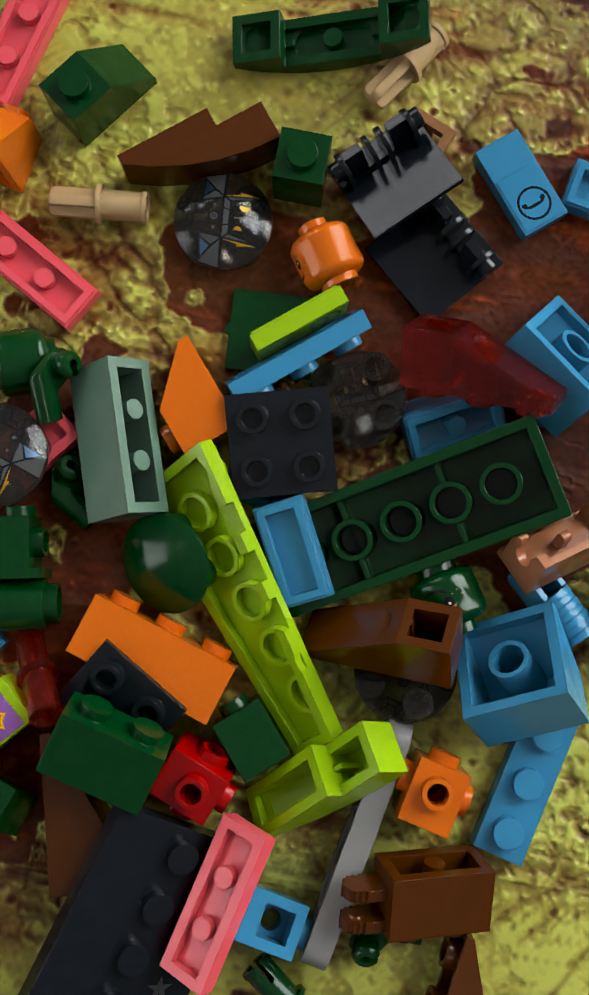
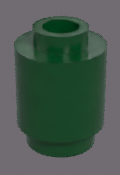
(29, 604)

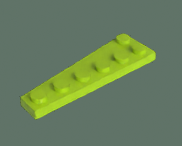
(248, 600)

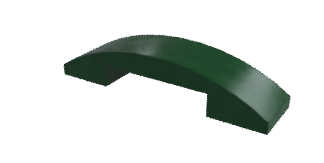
(329, 40)

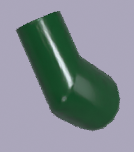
(48, 378)
(68, 489)

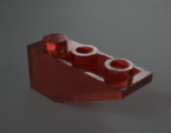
(468, 363)

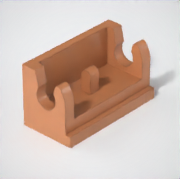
(548, 552)

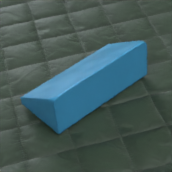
(444, 421)

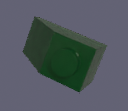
(95, 89)

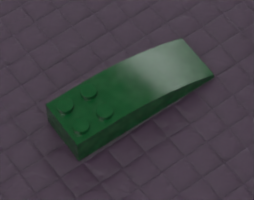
(435, 509)

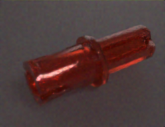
(37, 678)

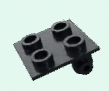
(394, 173)
(434, 257)
(281, 442)
(125, 686)

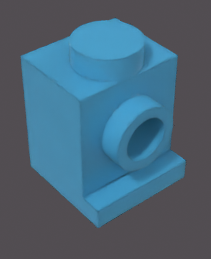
(286, 934)

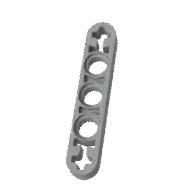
(348, 859)

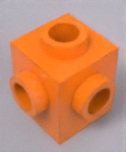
(435, 807)

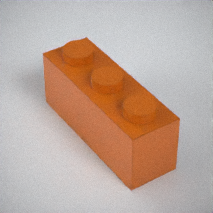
(183, 667)

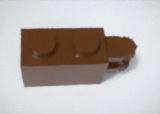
(421, 895)

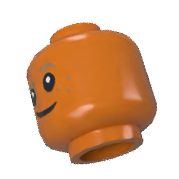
(326, 255)

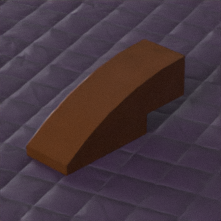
(203, 149)

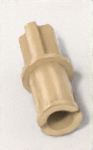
(404, 69)
(99, 204)

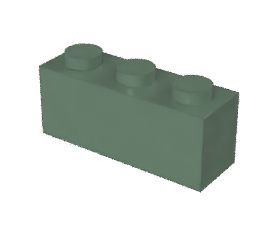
(118, 440)

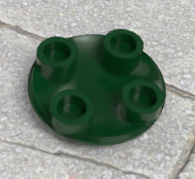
(167, 562)

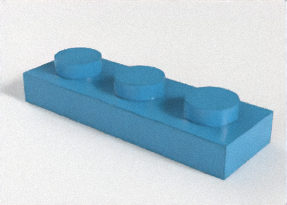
(299, 357)
(520, 794)

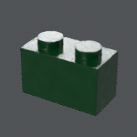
(105, 752)

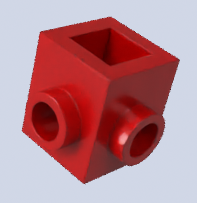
(196, 779)

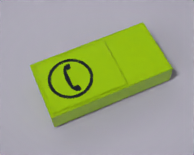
(298, 322)

